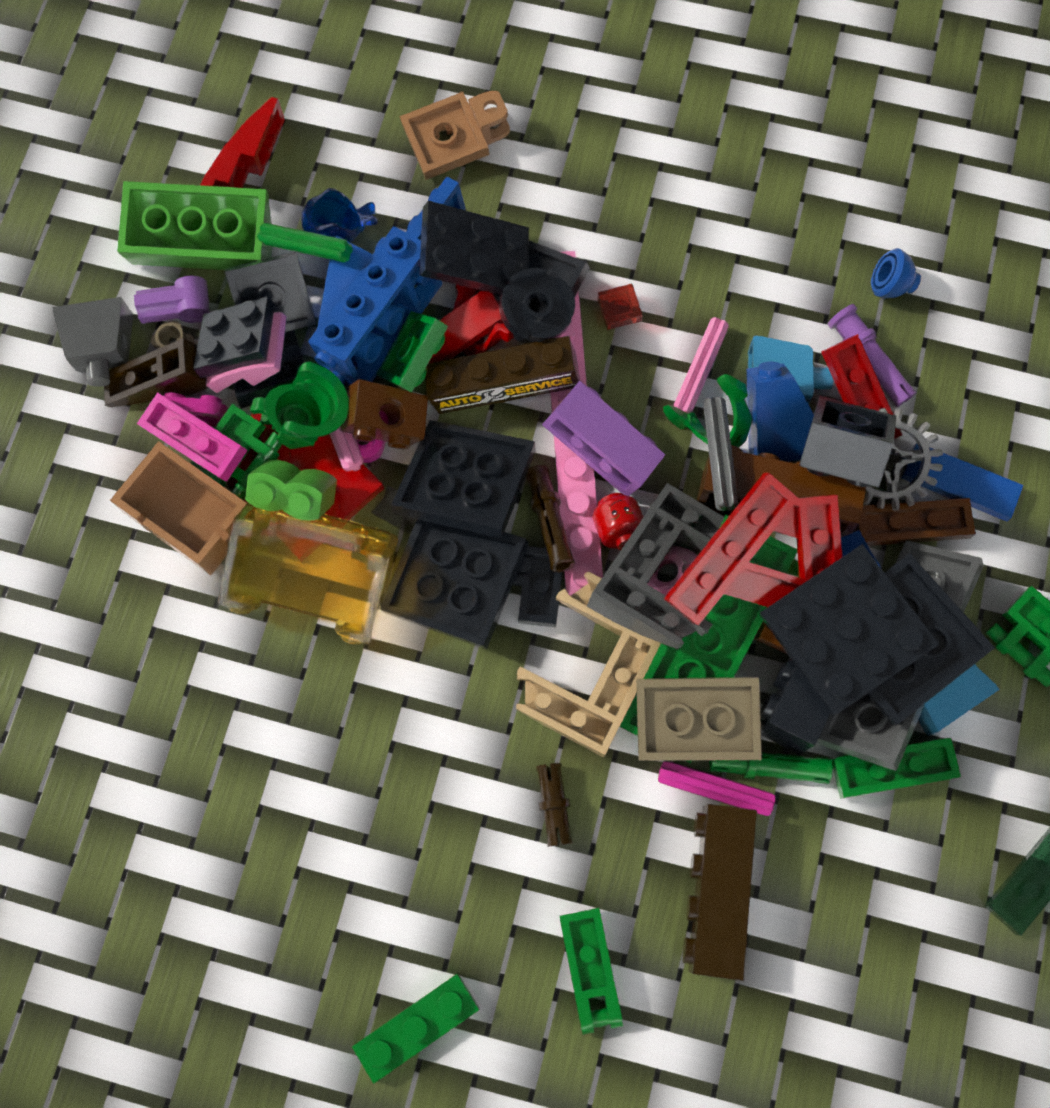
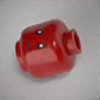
(616, 519)

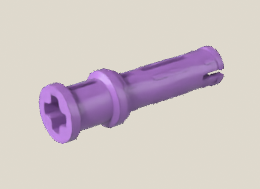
(848, 324)

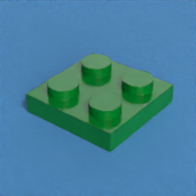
(412, 350)

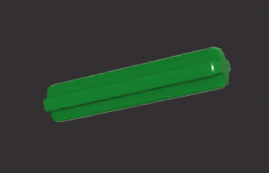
(305, 242)

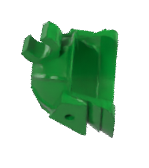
(306, 408)

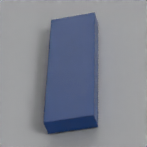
(964, 480)

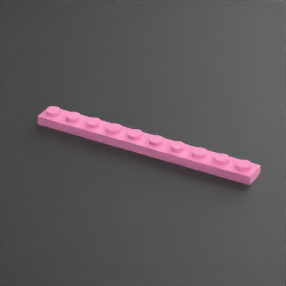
(577, 483)

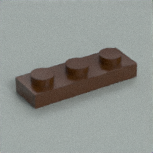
(917, 523)

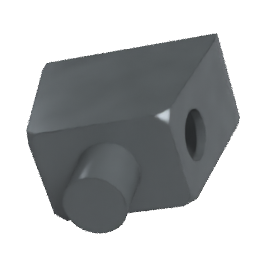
(95, 336)

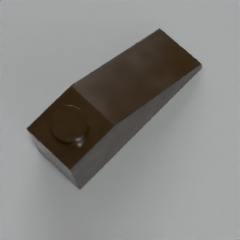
(153, 373)

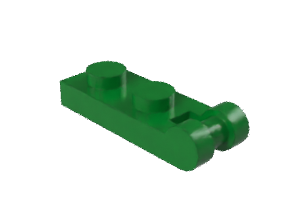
(590, 969)

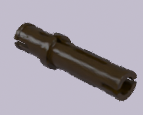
(546, 505)

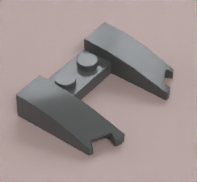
(624, 590)

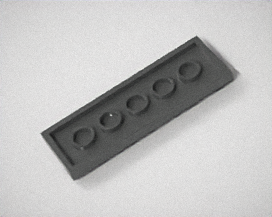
(862, 727)

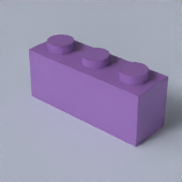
(604, 439)

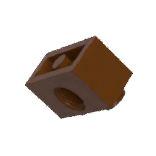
(404, 410)

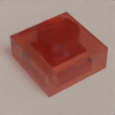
(619, 306)

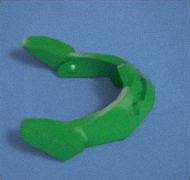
(742, 419)

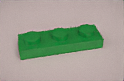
(920, 765)
(415, 1028)

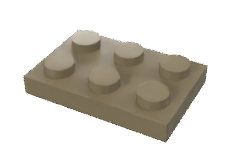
(698, 719)

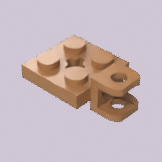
(467, 123)

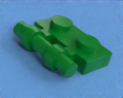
(244, 431)
(1030, 619)

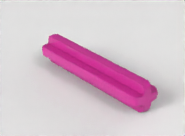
(716, 788)

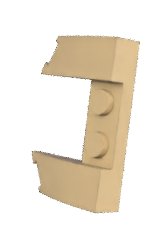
(598, 719)

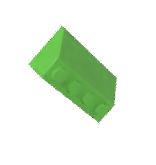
(192, 225)

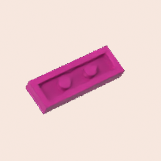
(192, 437)

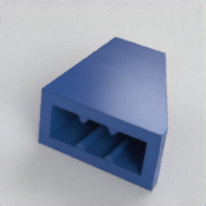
(778, 412)

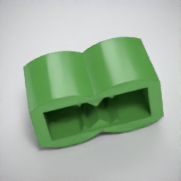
(285, 487)

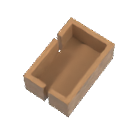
(180, 507)

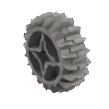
(923, 454)

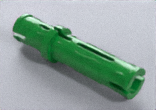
(778, 766)

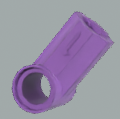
(182, 301)

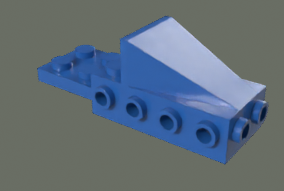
(372, 297)

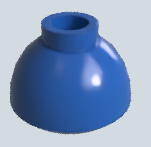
(895, 275)

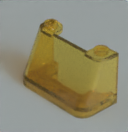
(308, 567)

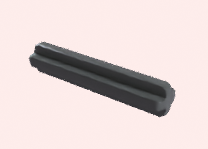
(720, 454)

